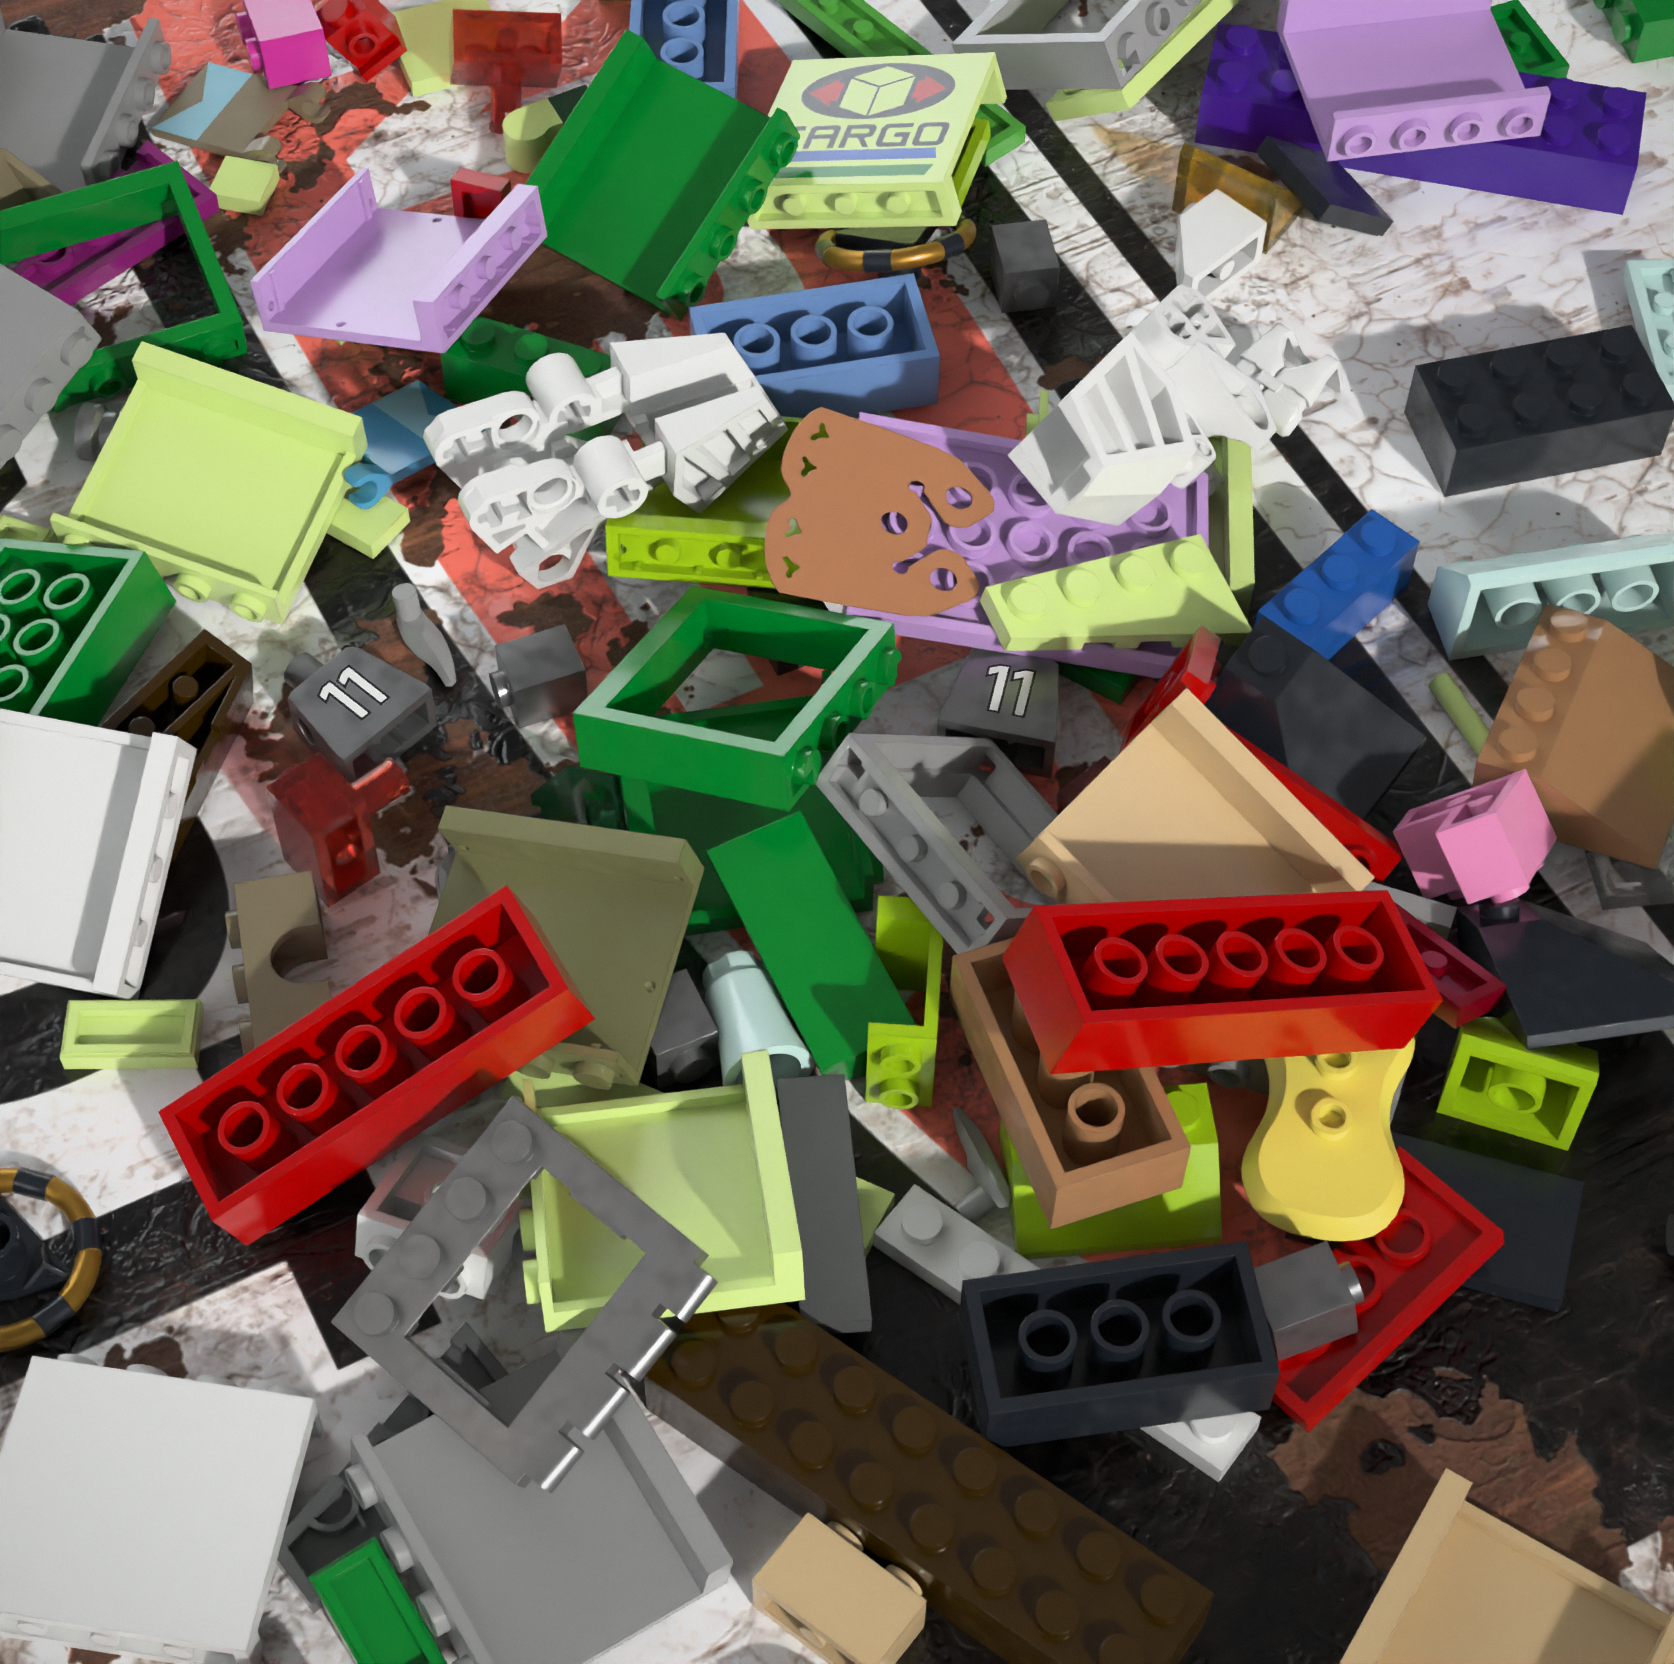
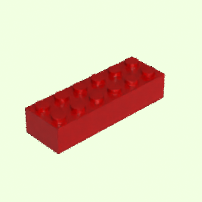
(1218, 979)
(374, 1066)

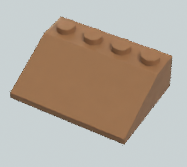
(1594, 735)

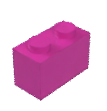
(284, 41)

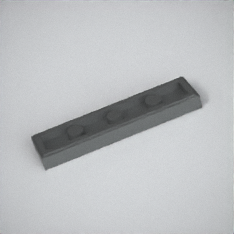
(825, 1201)

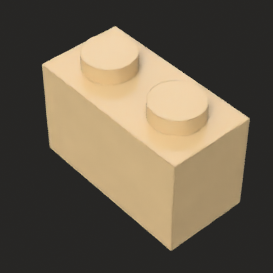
(838, 1597)

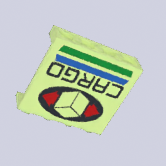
(877, 140)

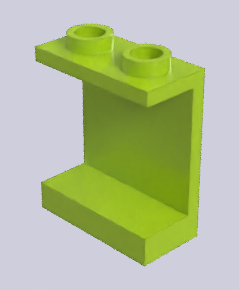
(897, 1054)

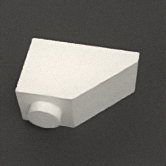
(1216, 243)

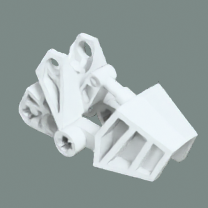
(1146, 416)
(531, 488)

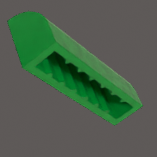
(809, 941)

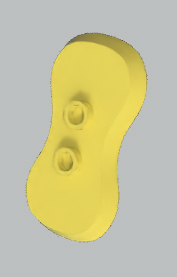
(1326, 1145)

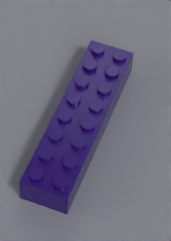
(1579, 159)

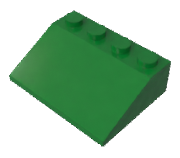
(74, 625)

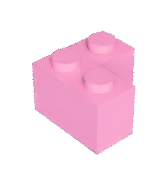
(1478, 841)

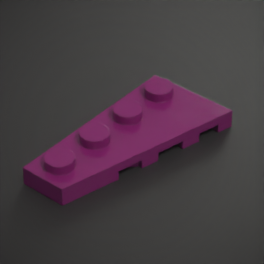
(86, 266)

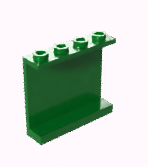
(657, 177)

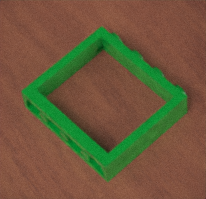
(113, 208)
(624, 739)

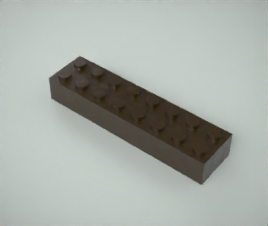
(921, 1493)

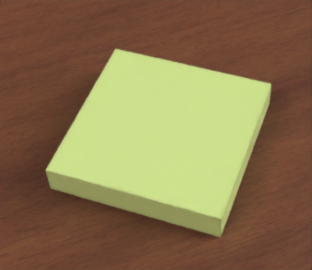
(427, 41)

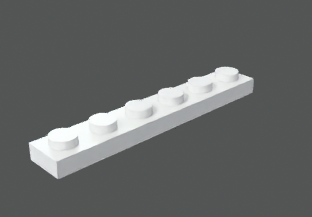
(950, 1248)

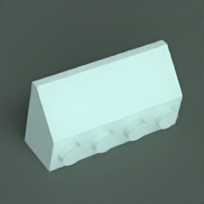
(1498, 600)

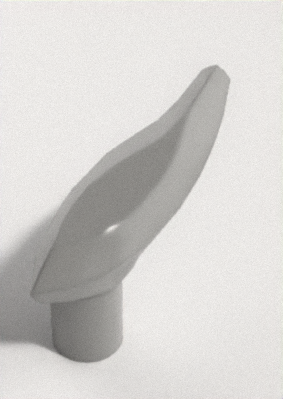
(422, 634)
(984, 1167)

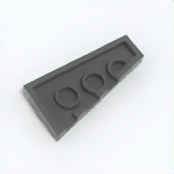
(333, 1518)

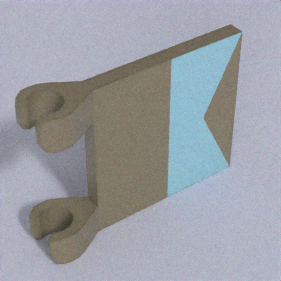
(234, 111)

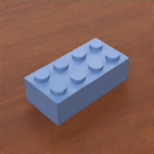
(693, 37)
(834, 346)

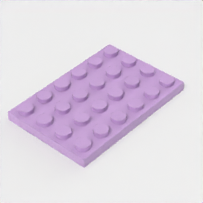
(1026, 540)

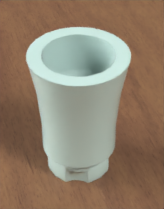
(752, 1019)

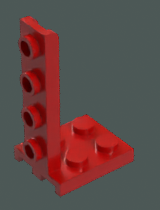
(1195, 670)

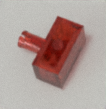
(506, 54)
(327, 821)

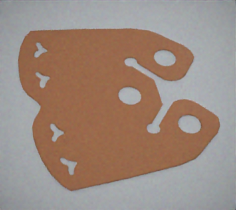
(839, 509)

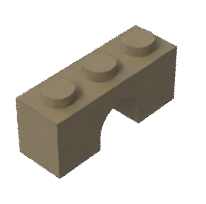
(277, 929)

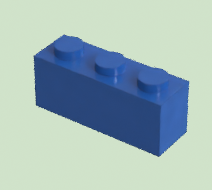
(1345, 585)

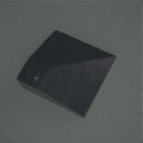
(1313, 718)
(1566, 974)

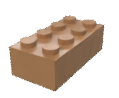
(1080, 1135)

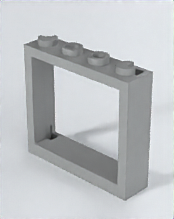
(1070, 59)
(878, 791)

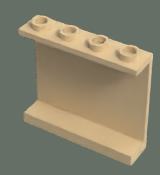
(1186, 820)

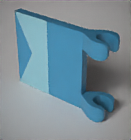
(394, 440)

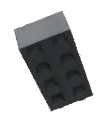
(1539, 410)
(1117, 1344)

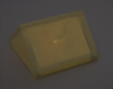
(1203, 172)

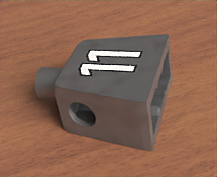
(1011, 703)
(357, 709)

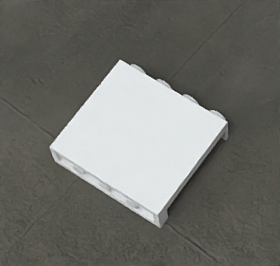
(85, 849)
(146, 1509)

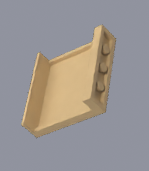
(1496, 1596)

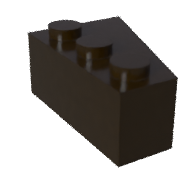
(201, 700)

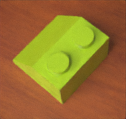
(1515, 1088)

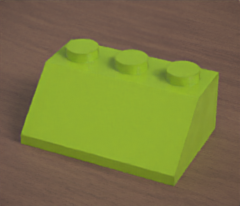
(1163, 1221)

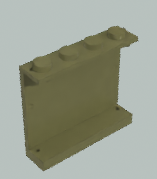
(609, 909)

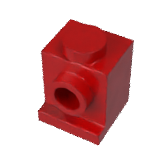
(362, 33)

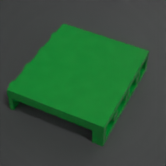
(714, 820)

